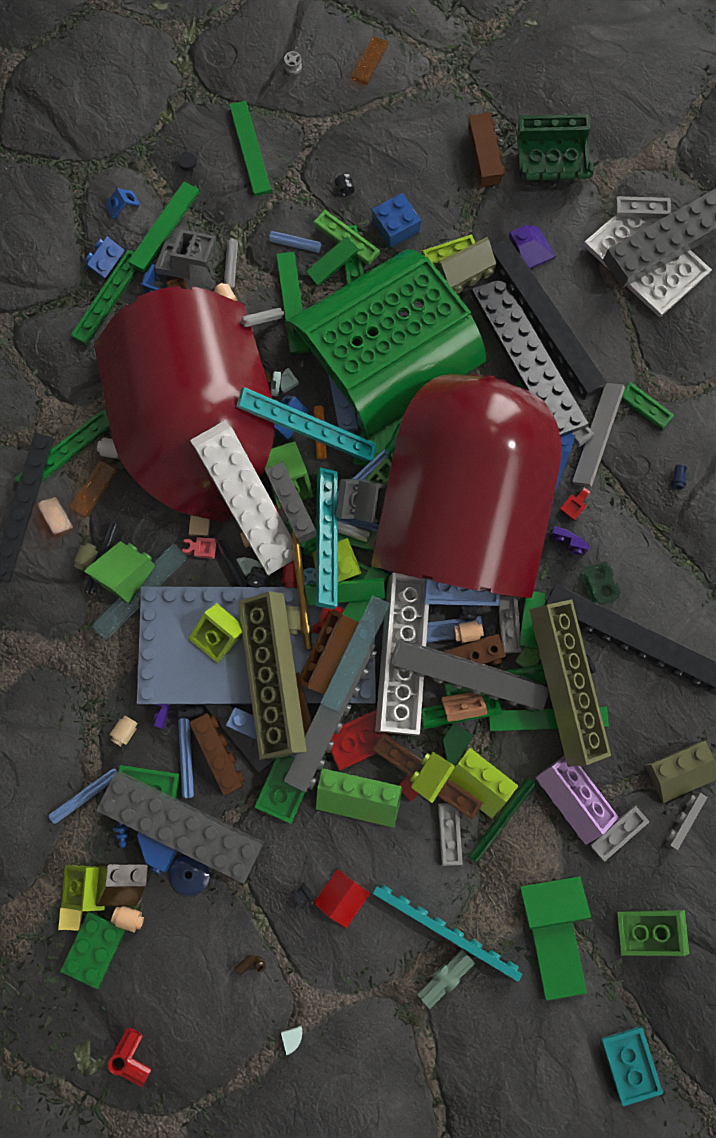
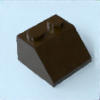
(120, 884)

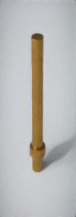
(306, 628)

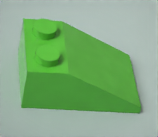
(653, 933)

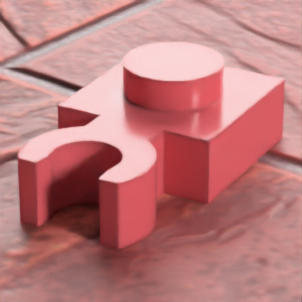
(201, 548)

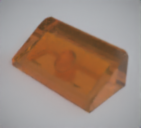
(55, 516)

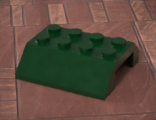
(554, 147)

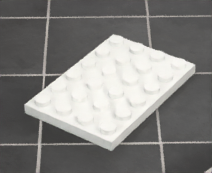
(664, 285)

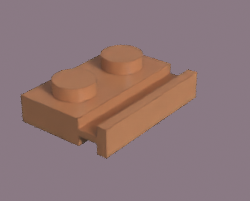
(463, 706)

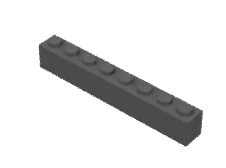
(470, 674)
(320, 734)

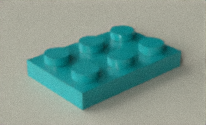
(631, 1066)

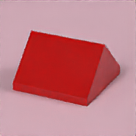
(341, 898)

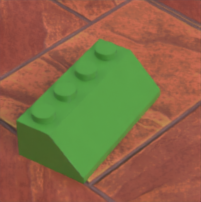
(358, 797)

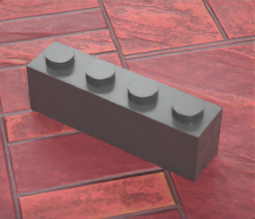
(291, 503)

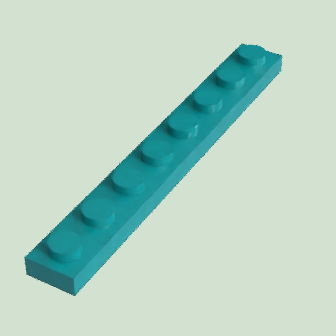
(305, 424)
(326, 539)
(454, 935)

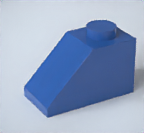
(156, 853)

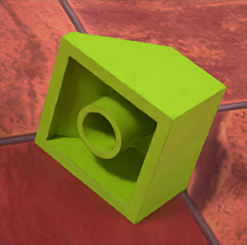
(346, 561)
(216, 632)
(431, 776)
(80, 888)

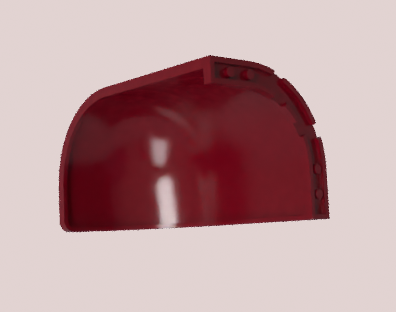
(171, 374)
(471, 486)

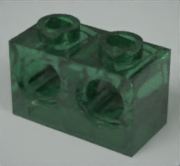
(595, 584)

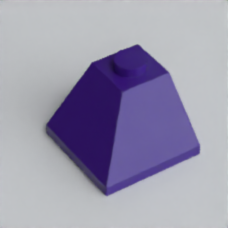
(531, 245)

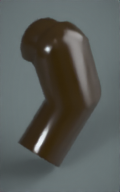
(252, 962)

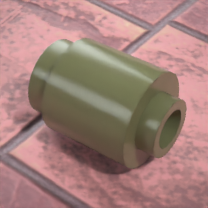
(85, 556)
(294, 620)

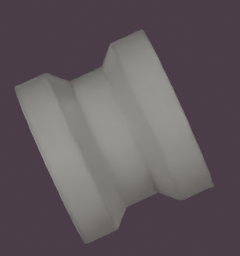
(295, 59)

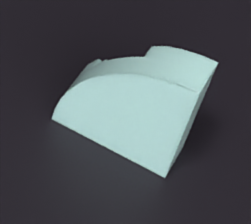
(288, 381)
(275, 383)
(246, 565)
(291, 1039)

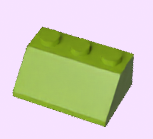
(483, 782)

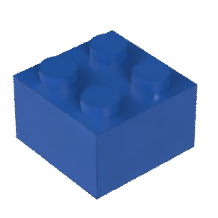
(396, 220)

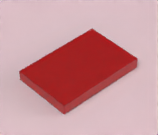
(355, 741)

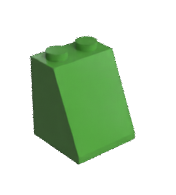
(295, 466)
(121, 570)

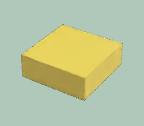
(70, 919)

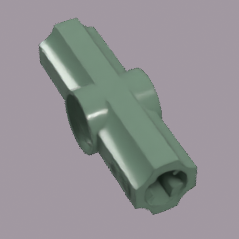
(445, 978)

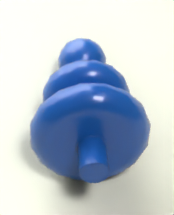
(121, 835)

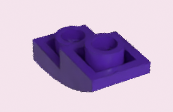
(575, 543)
(161, 716)

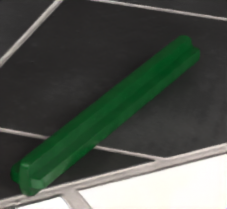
(502, 819)

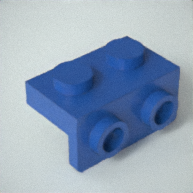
(104, 257)

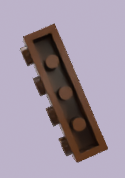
(485, 149)
(481, 651)
(328, 652)
(215, 751)

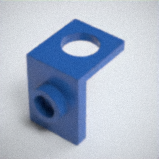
(119, 200)
(149, 279)

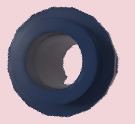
(679, 477)

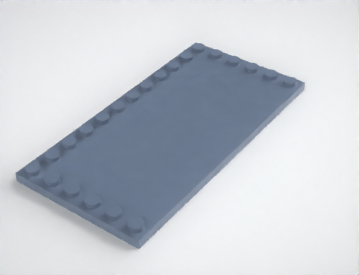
(181, 673)

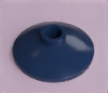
(196, 883)

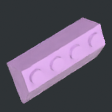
(577, 799)

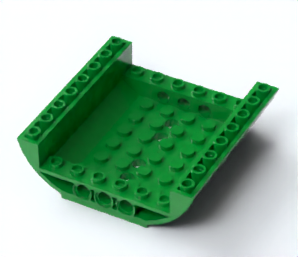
(406, 352)

